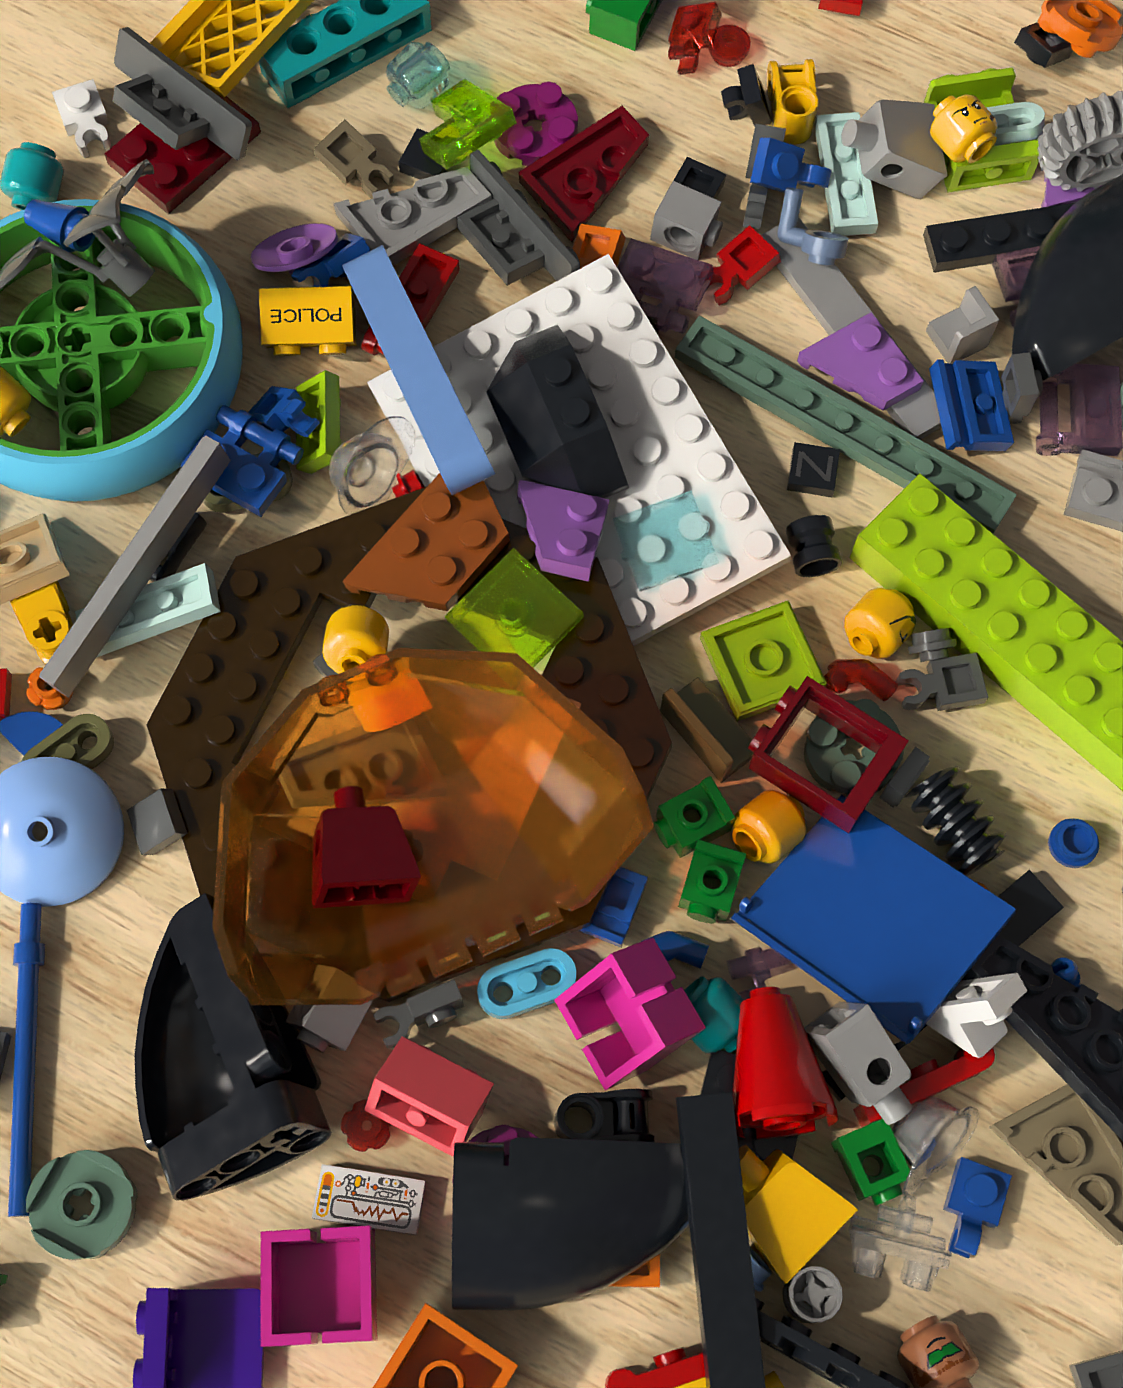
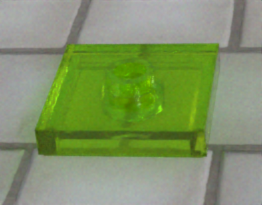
(515, 611)

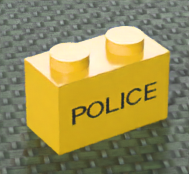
(308, 319)

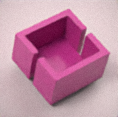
(637, 994)
(318, 1286)

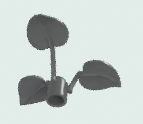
(118, 259)

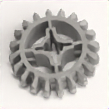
(1084, 144)

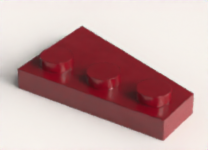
(585, 169)

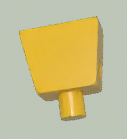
(788, 1211)

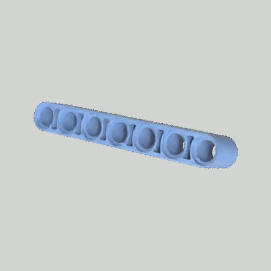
(418, 371)

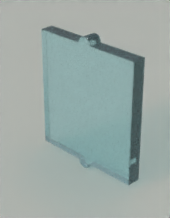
(665, 541)

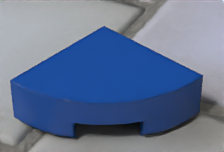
(28, 729)

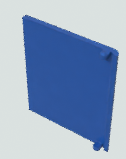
(875, 920)

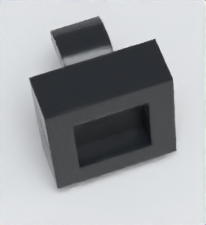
(747, 98)

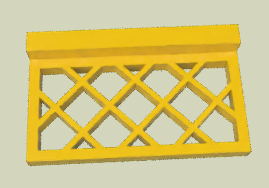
(201, 30)

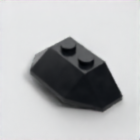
(554, 418)

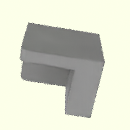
(965, 328)

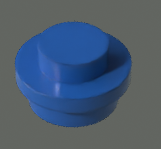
(1073, 843)

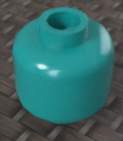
(31, 174)
(719, 1011)

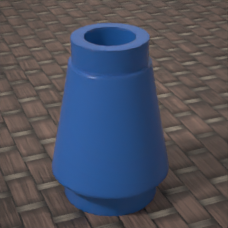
(56, 222)

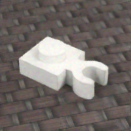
(83, 114)

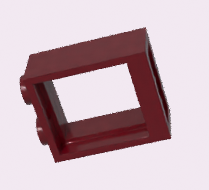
(849, 720)

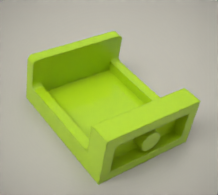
(1003, 162)

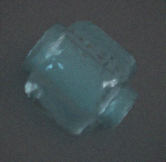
(417, 75)

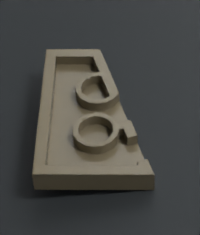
(1073, 1154)

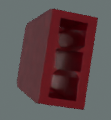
(361, 855)

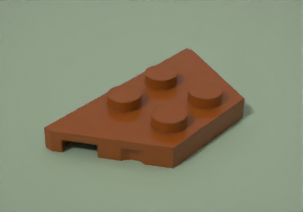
(434, 548)

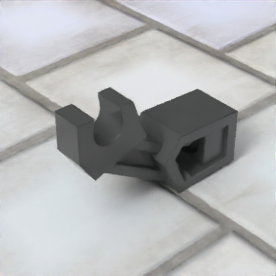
(758, 193)

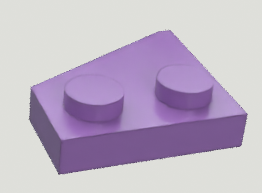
(864, 362)
(563, 527)

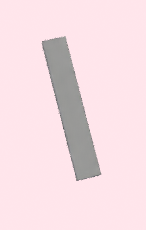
(838, 305)
(135, 567)

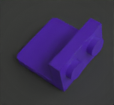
(200, 1339)

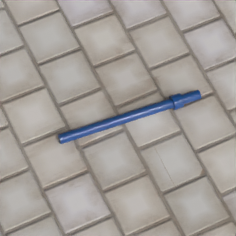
(28, 957)

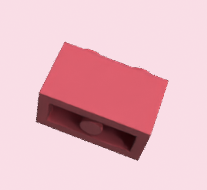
(428, 1096)

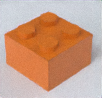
(444, 1355)

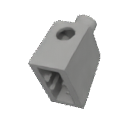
(897, 146)
(848, 1042)

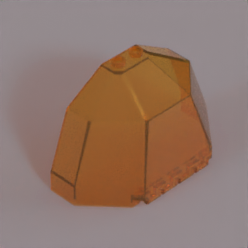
(498, 793)

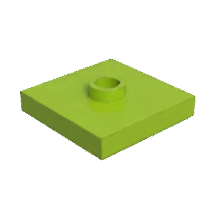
(760, 658)

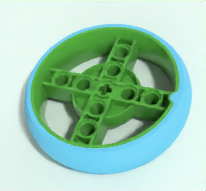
(211, 338)

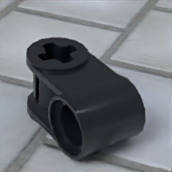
(609, 1115)

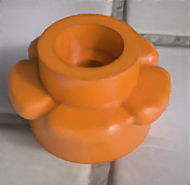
(40, 696)

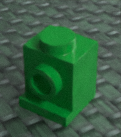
(683, 835)
(717, 862)
(879, 1143)

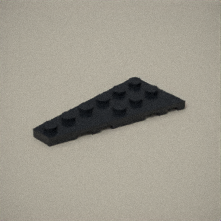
(1065, 1027)

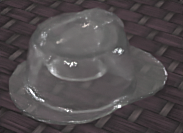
(368, 463)
(932, 1137)

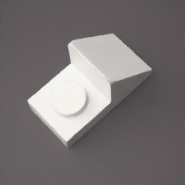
(976, 1012)

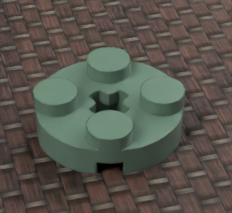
(828, 763)
(92, 1234)

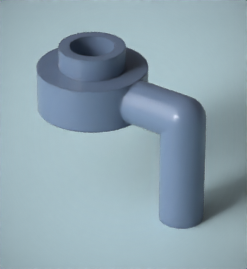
(820, 245)

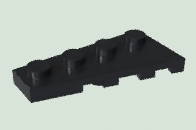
(831, 1363)

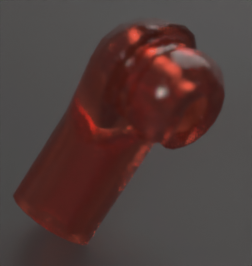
(859, 671)

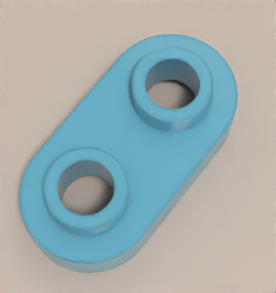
(525, 981)

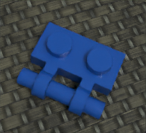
(247, 478)

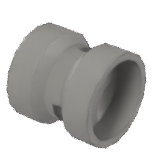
(821, 1293)

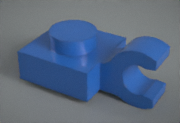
(781, 166)
(346, 249)
(281, 410)
(978, 1200)

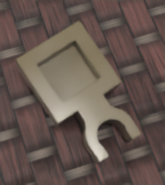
(351, 156)

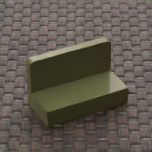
(707, 728)

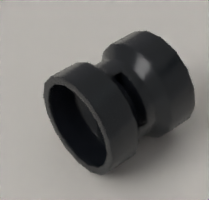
(814, 547)

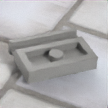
(1097, 491)

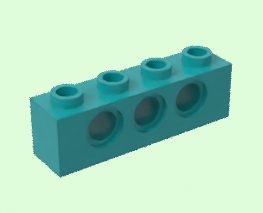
(339, 43)

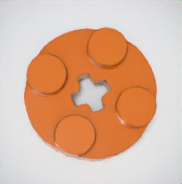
(1083, 23)

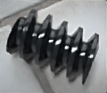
(957, 821)

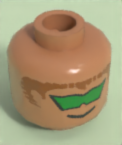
(937, 1355)

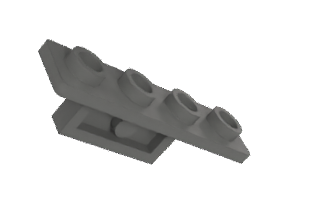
(173, 100)
(510, 232)

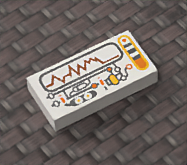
(369, 1199)

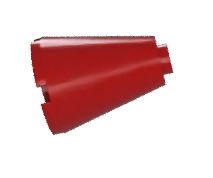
(776, 1070)

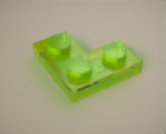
(470, 122)

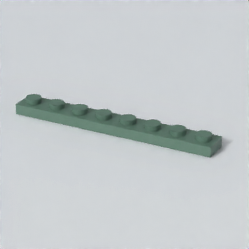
(838, 420)

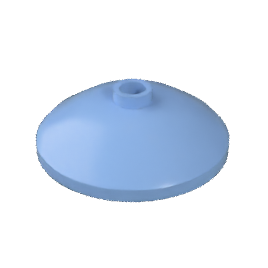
(81, 824)

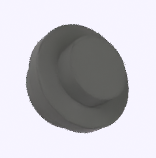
(932, 644)

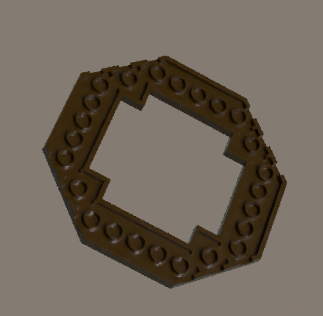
(266, 611)

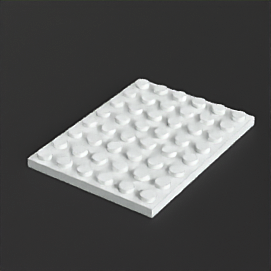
(654, 425)

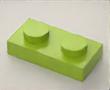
(324, 404)

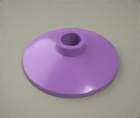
(294, 248)

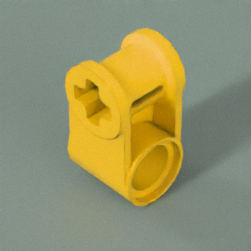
(793, 99)
(43, 618)

